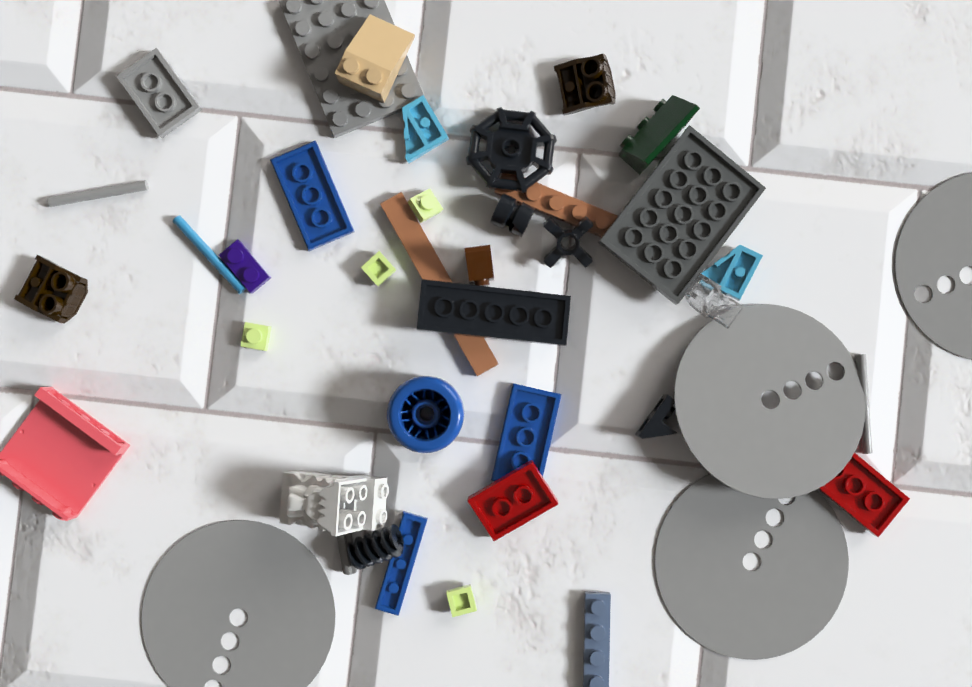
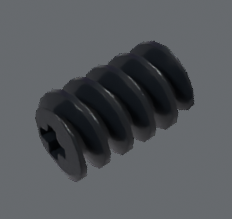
(376, 547)

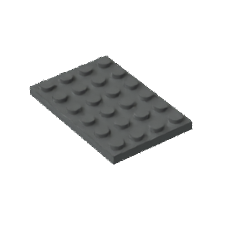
(682, 215)

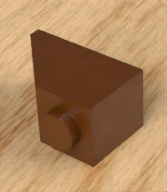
(479, 265)

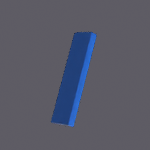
(401, 567)

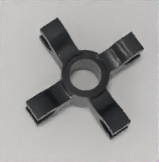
(576, 250)

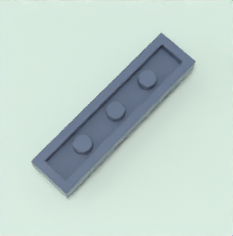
(596, 639)

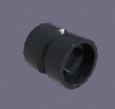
(512, 215)

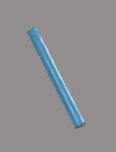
(209, 254)

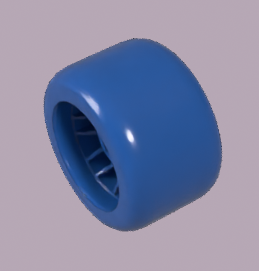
(409, 426)

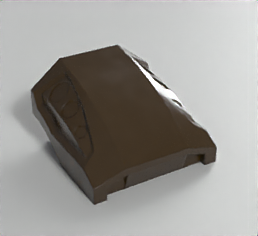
(585, 83)
(53, 290)

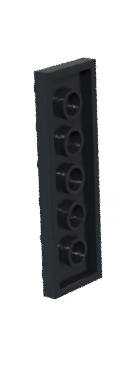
(493, 312)

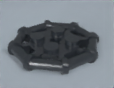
(509, 163)

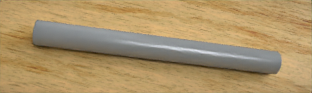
(97, 193)
(866, 438)

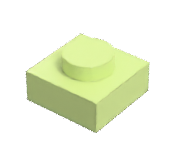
(425, 205)
(378, 268)
(255, 336)
(461, 600)

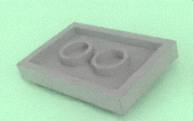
(159, 93)

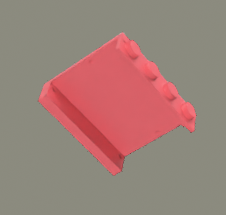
(60, 455)

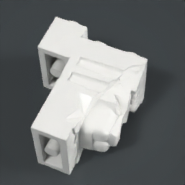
(333, 501)

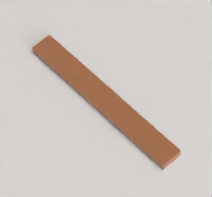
(431, 268)

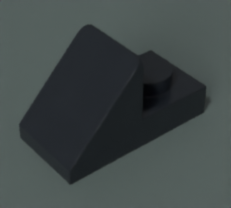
(653, 423)

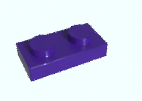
(245, 266)

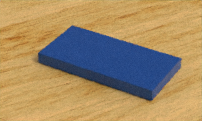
(312, 195)
(526, 429)

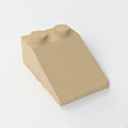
(374, 58)

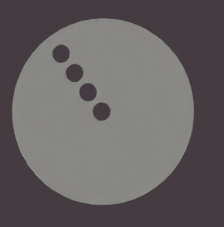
(934, 245)
(760, 448)
(247, 569)
(741, 609)

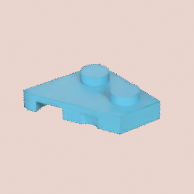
(421, 129)
(734, 271)

